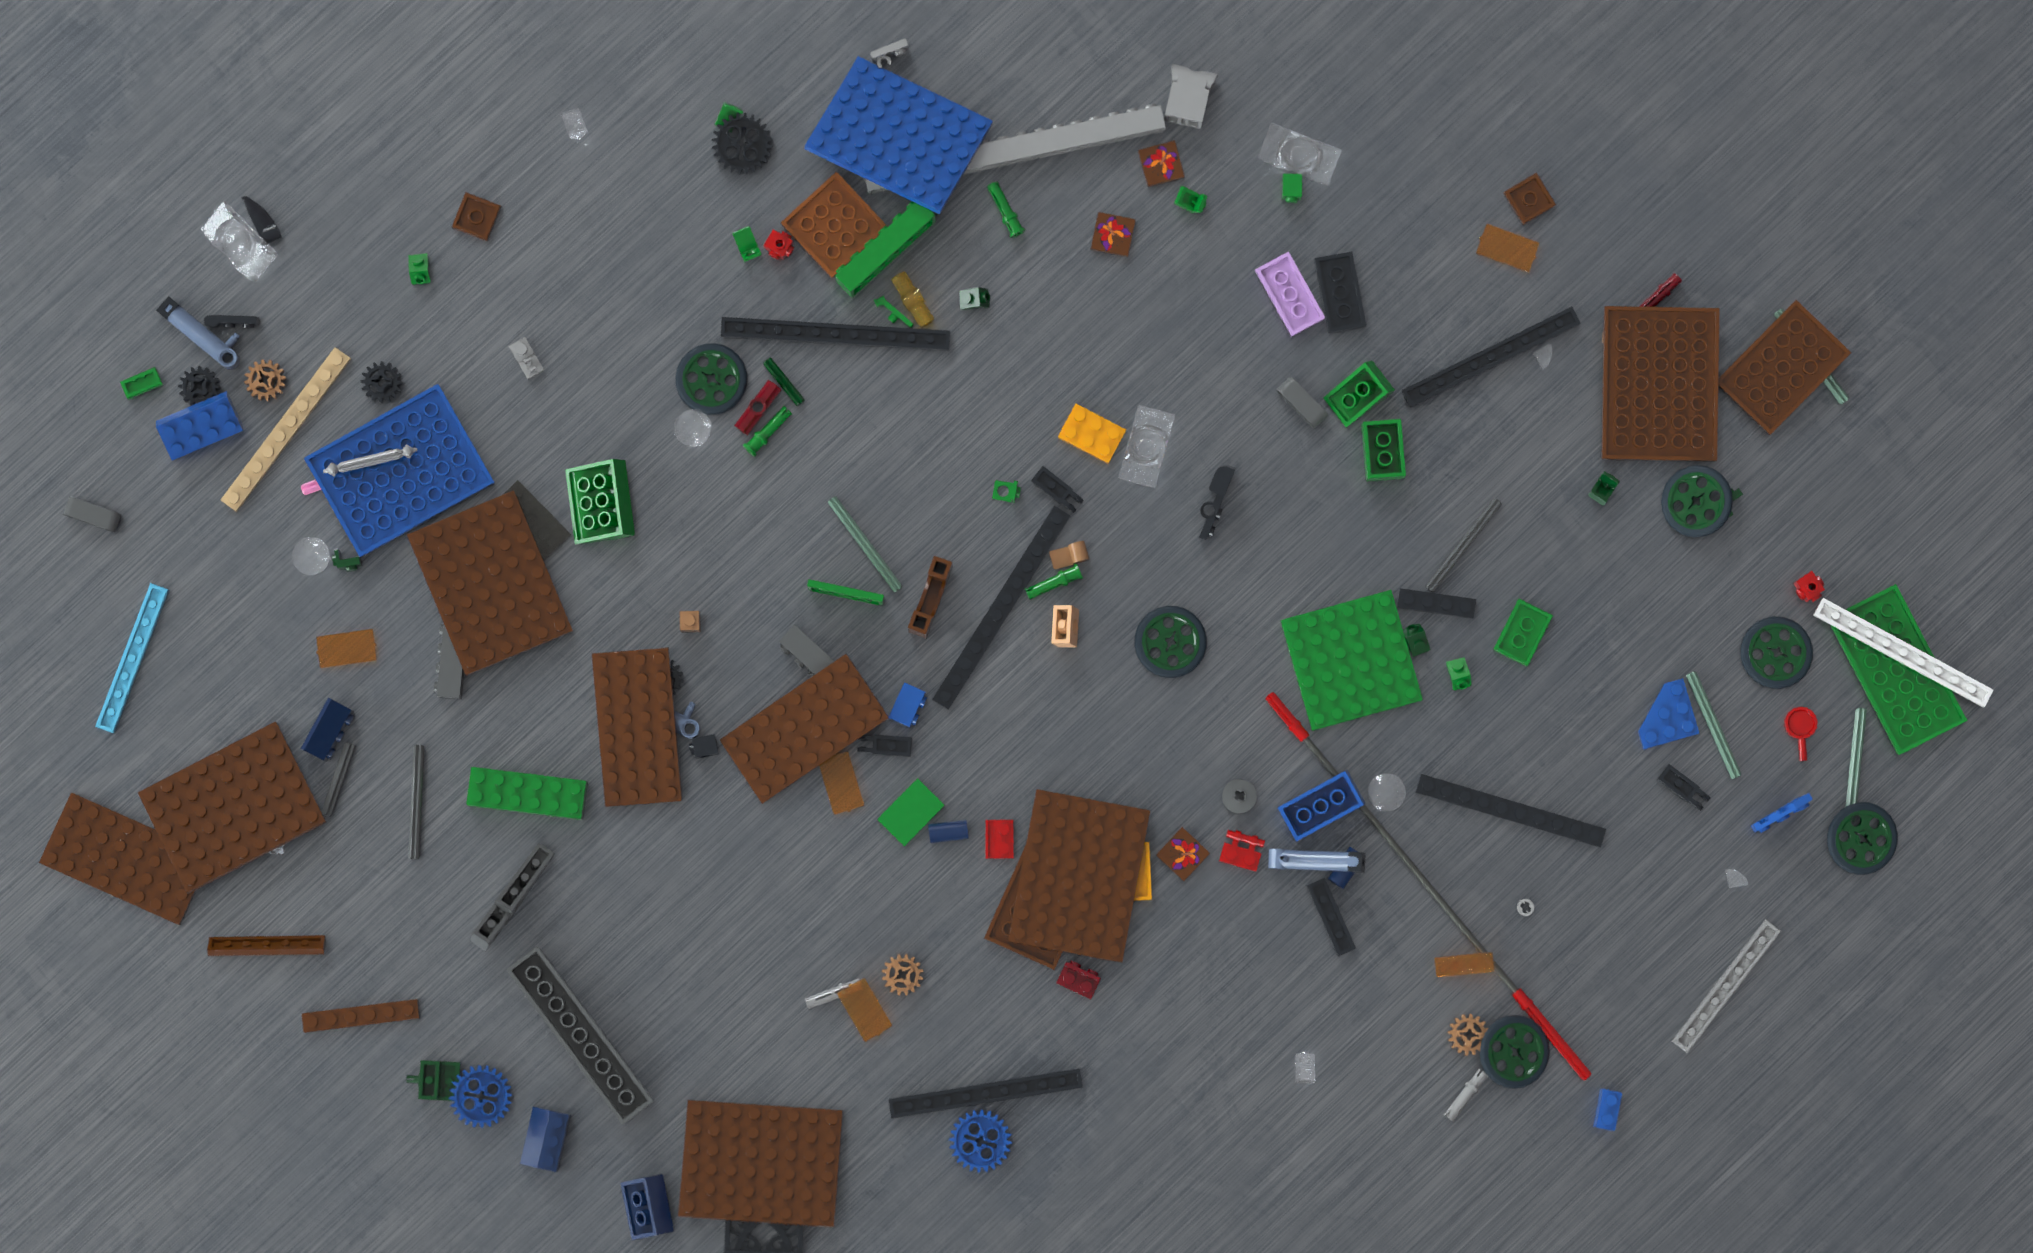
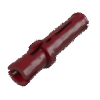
(1662, 291)

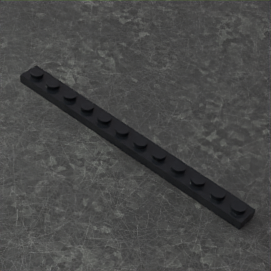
(835, 333)
(1001, 607)

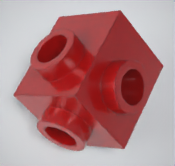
(776, 238)
(1803, 587)

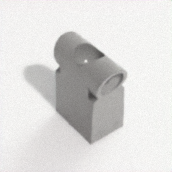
(1188, 96)

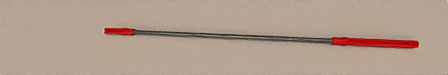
(1519, 995)

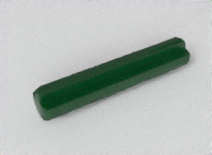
(783, 381)

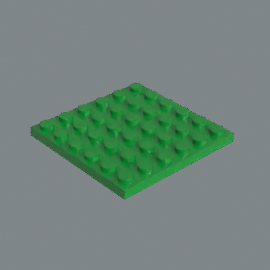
(1351, 660)

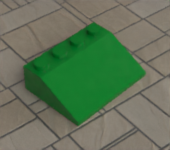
(600, 501)

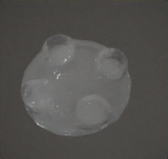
(692, 428)
(311, 556)
(1386, 792)

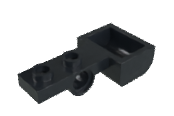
(1219, 486)

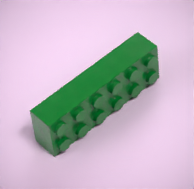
(885, 248)
(527, 793)

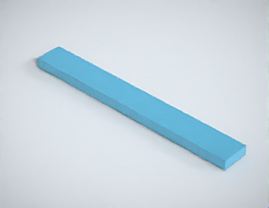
(132, 658)

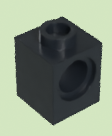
(704, 746)

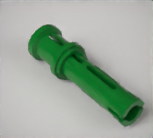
(1009, 217)
(760, 438)
(1062, 578)

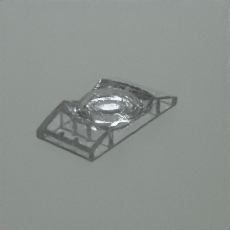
(1299, 154)
(238, 242)
(1146, 446)

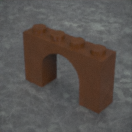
(934, 588)

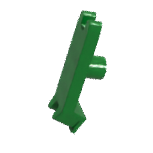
(895, 313)

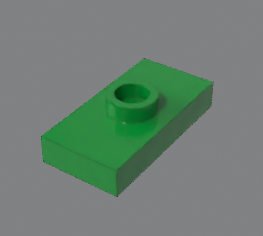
(141, 383)

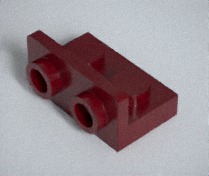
(1079, 980)

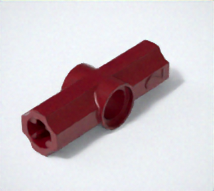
(750, 417)

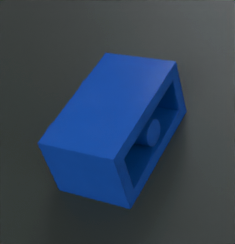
(907, 705)
(1607, 1109)

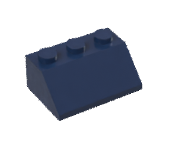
(328, 730)
(545, 1139)
(647, 1207)

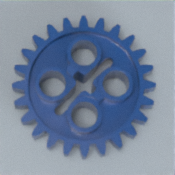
(476, 1113)
(985, 1123)

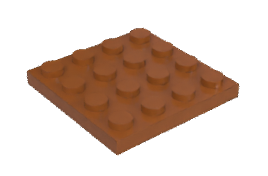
(833, 224)

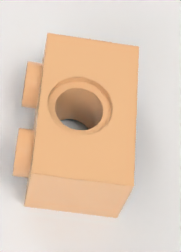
(1065, 626)

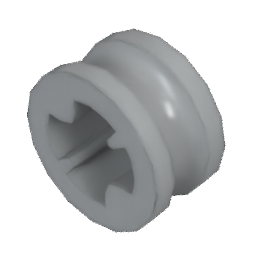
(1531, 905)

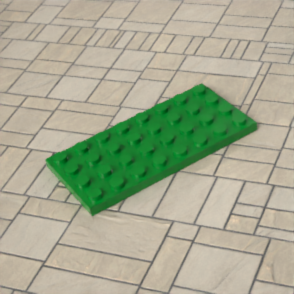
(1905, 701)

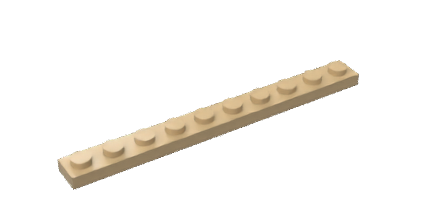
(285, 429)

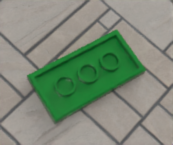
(845, 592)

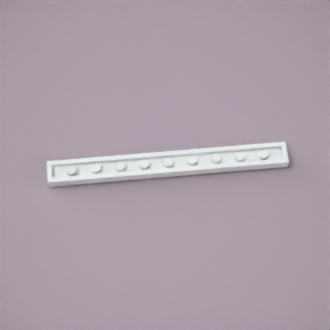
(1903, 652)

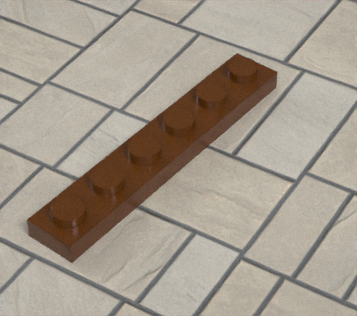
(266, 945)
(360, 1015)

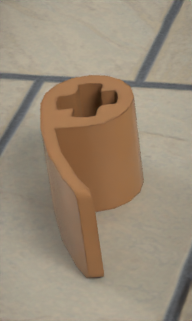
(1069, 555)

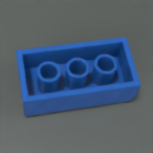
(199, 425)
(1321, 805)

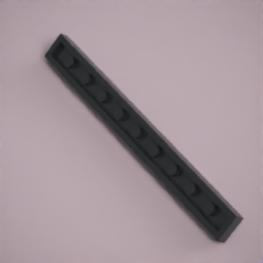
(1491, 357)
(1510, 810)
(985, 1093)

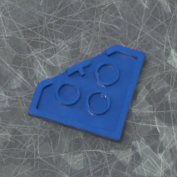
(1669, 717)
(1782, 813)

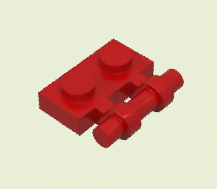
(1239, 856)

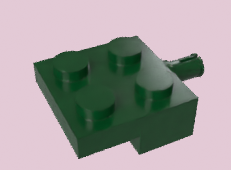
(436, 1079)

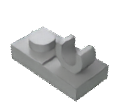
(897, 49)
(526, 358)

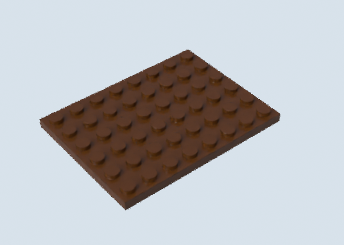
(1660, 383)
(489, 583)
(231, 807)
(1079, 875)
(760, 1163)

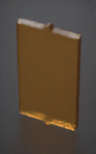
(1507, 248)
(346, 648)
(841, 783)
(864, 1009)

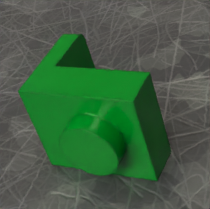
(1190, 200)
(419, 268)
(1459, 673)

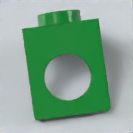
(726, 110)
(746, 243)
(1014, 491)

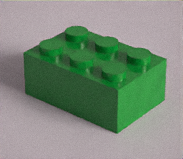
(1383, 450)

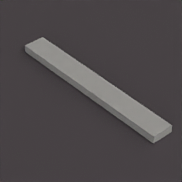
(1726, 986)

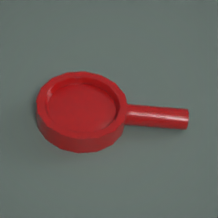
(1801, 724)

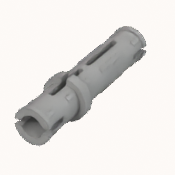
(813, 1002)
(1466, 1094)

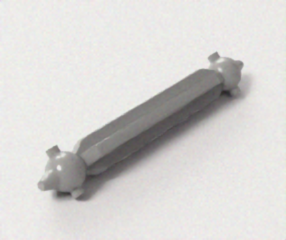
(370, 460)

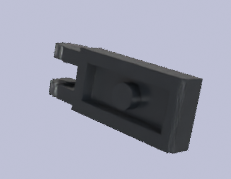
(229, 321)
(1055, 488)
(887, 745)
(1682, 786)

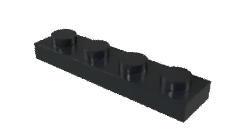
(1436, 603)
(1331, 917)

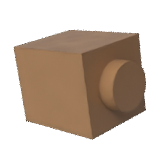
(690, 621)

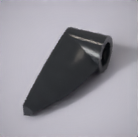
(262, 221)

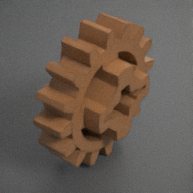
(258, 383)
(909, 985)
(1469, 1025)

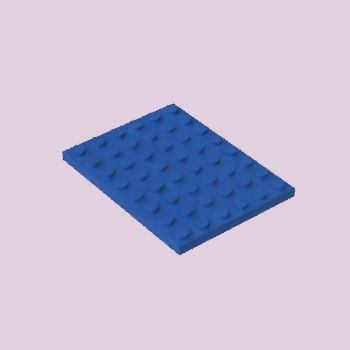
(898, 135)
(400, 494)

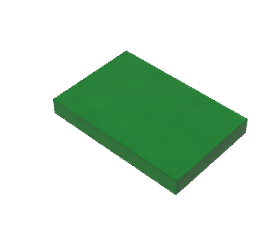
(1522, 632)
(910, 812)

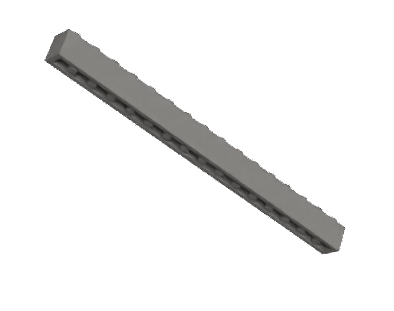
(1061, 139)

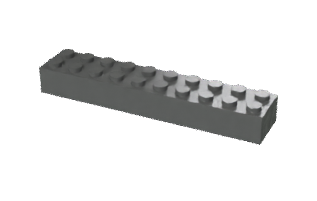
(580, 1035)

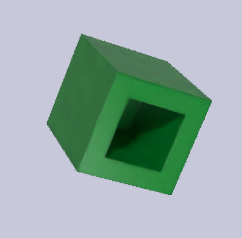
(1291, 187)

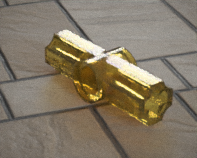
(912, 299)

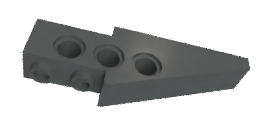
(511, 897)

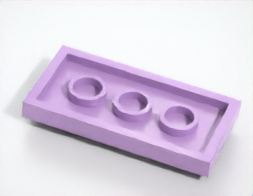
(1290, 294)

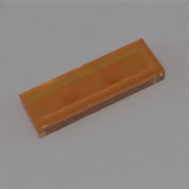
(1464, 964)

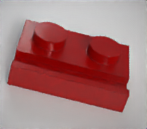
(999, 839)

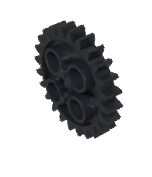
(759, 145)

